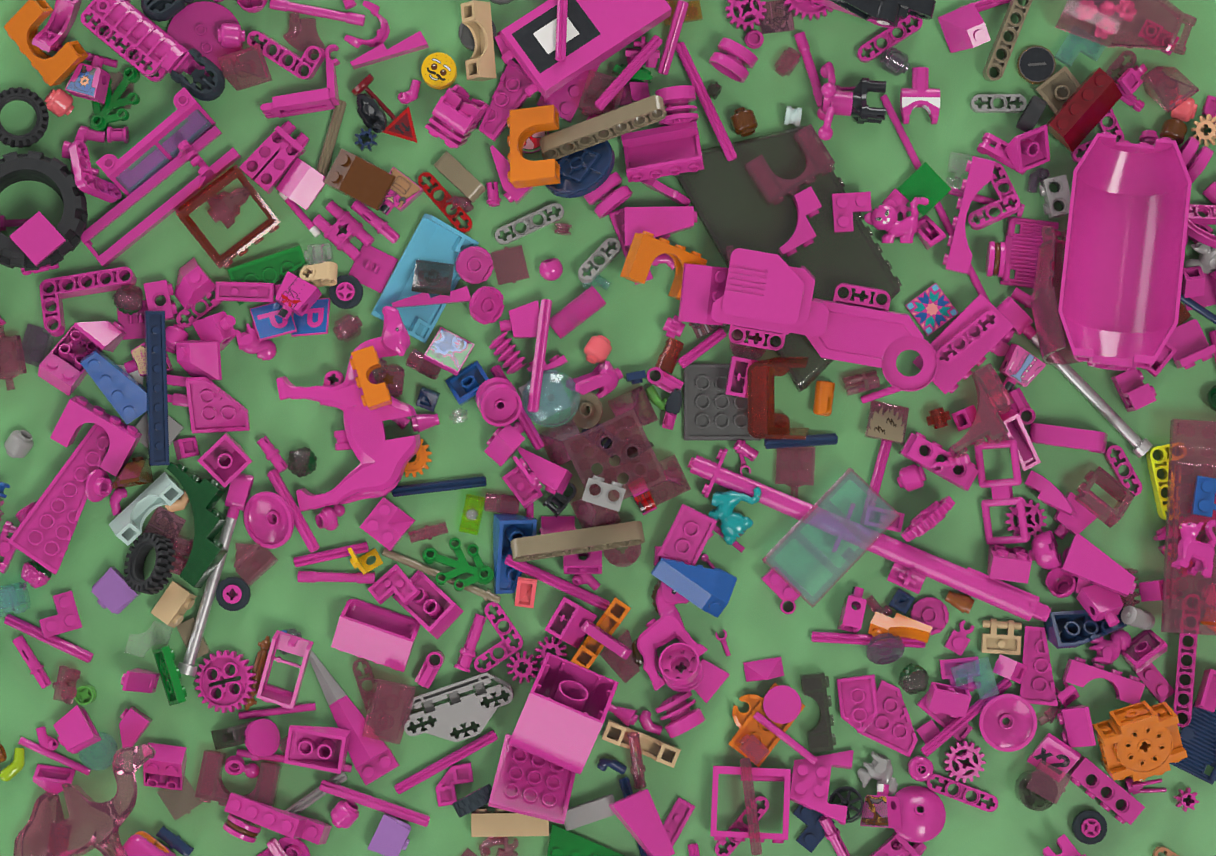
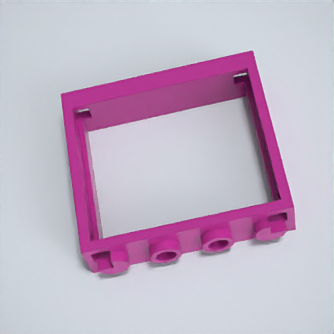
(739, 835)

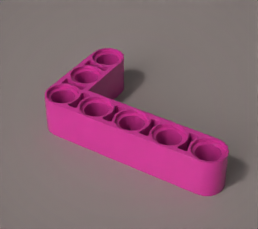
(78, 289)

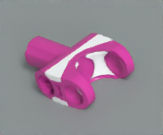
(920, 96)

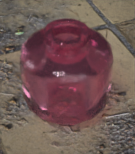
(347, 328)

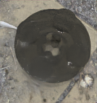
(1027, 797)

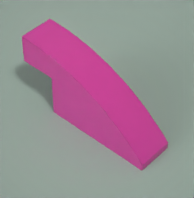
(1027, 454)

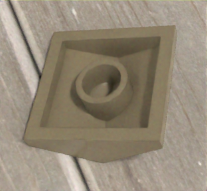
(1058, 89)

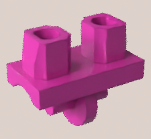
(632, 52)
(906, 578)

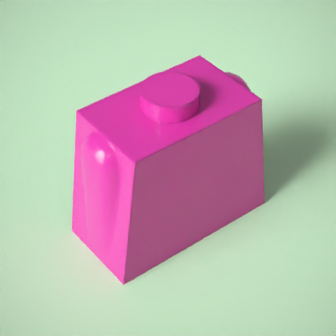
(76, 730)

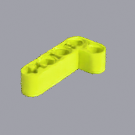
(1159, 484)

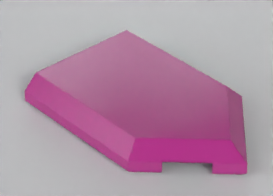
(858, 701)

